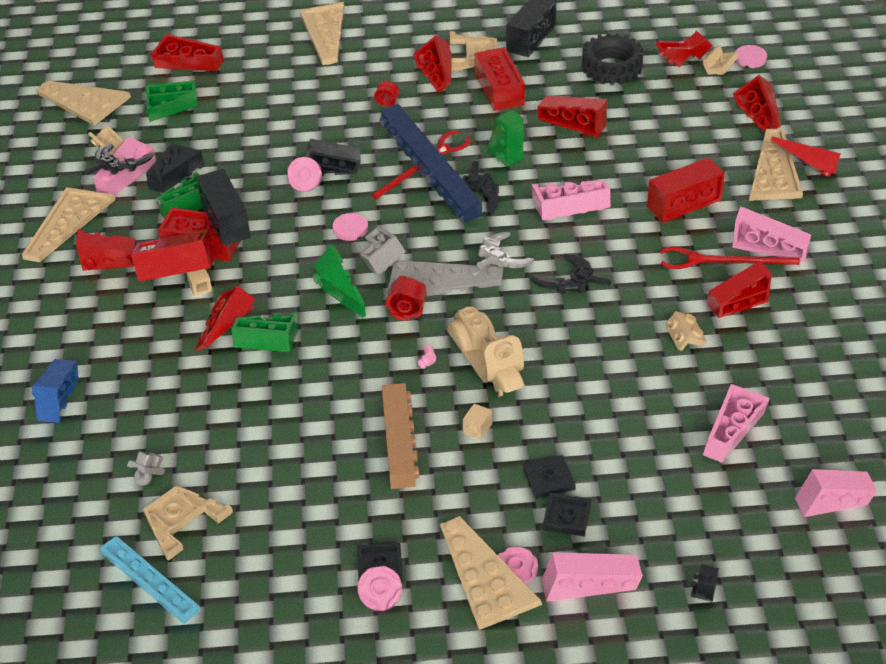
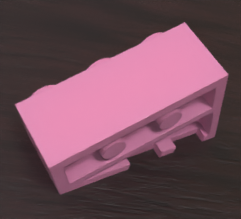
(834, 491)

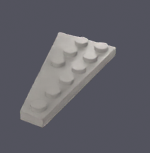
(443, 277)

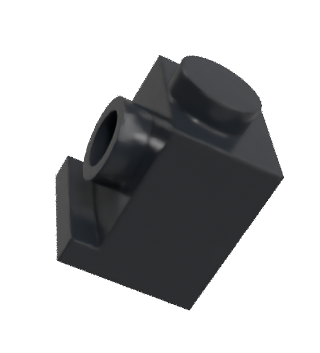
(705, 583)

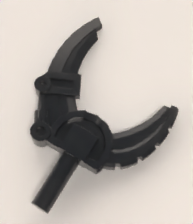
(109, 162)
(485, 183)
(579, 277)

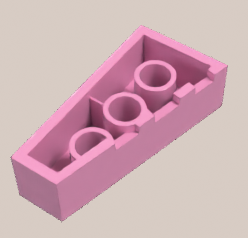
(114, 183)
(570, 198)
(768, 236)
(736, 418)
(589, 575)

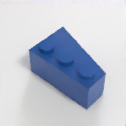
(52, 389)

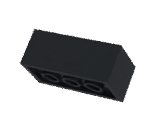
(530, 26)
(223, 207)

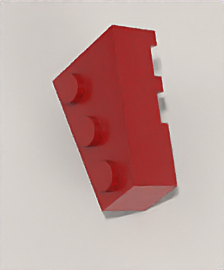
(104, 252)
(741, 291)

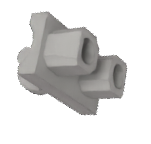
(147, 465)

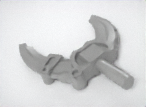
(495, 256)

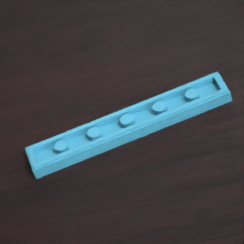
(150, 579)

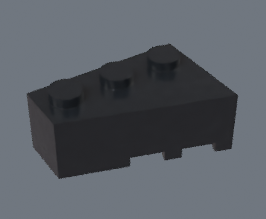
(334, 157)
(172, 166)

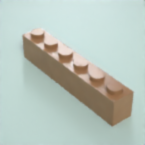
(399, 437)

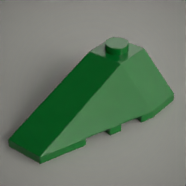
(337, 282)

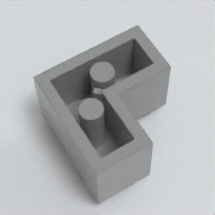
(382, 251)

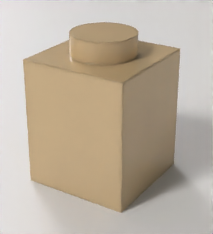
(199, 282)
(477, 421)

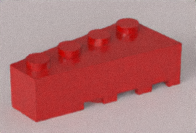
(186, 54)
(575, 113)

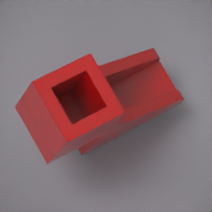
(679, 51)

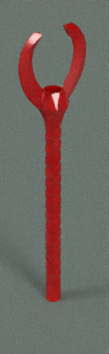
(442, 147)
(695, 258)

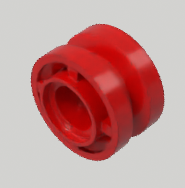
(386, 94)

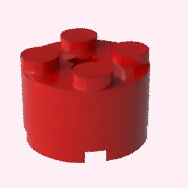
(406, 298)

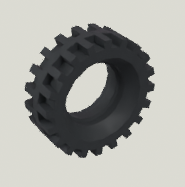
(612, 47)

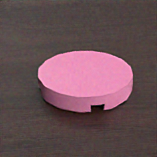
(751, 56)
(304, 174)
(350, 226)
(521, 563)
(379, 588)

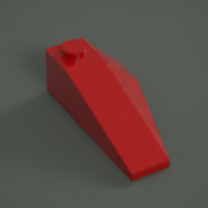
(435, 61)
(759, 103)
(816, 158)
(227, 308)

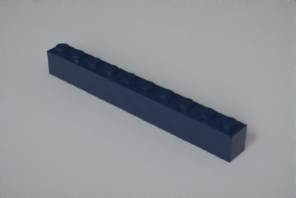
(431, 163)

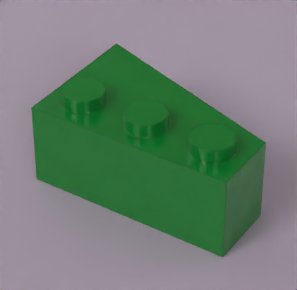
(170, 98)
(507, 138)
(183, 197)
(265, 333)

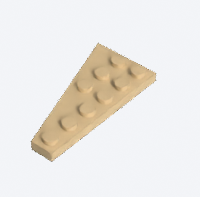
(324, 29)
(83, 101)
(775, 172)
(69, 213)
(488, 582)

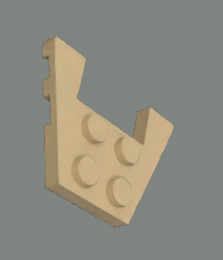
(473, 45)
(175, 511)

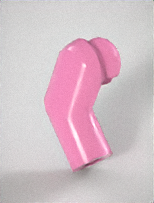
(428, 358)

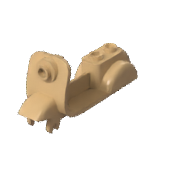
(490, 355)

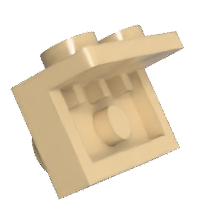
(719, 62)
(106, 137)
(685, 330)

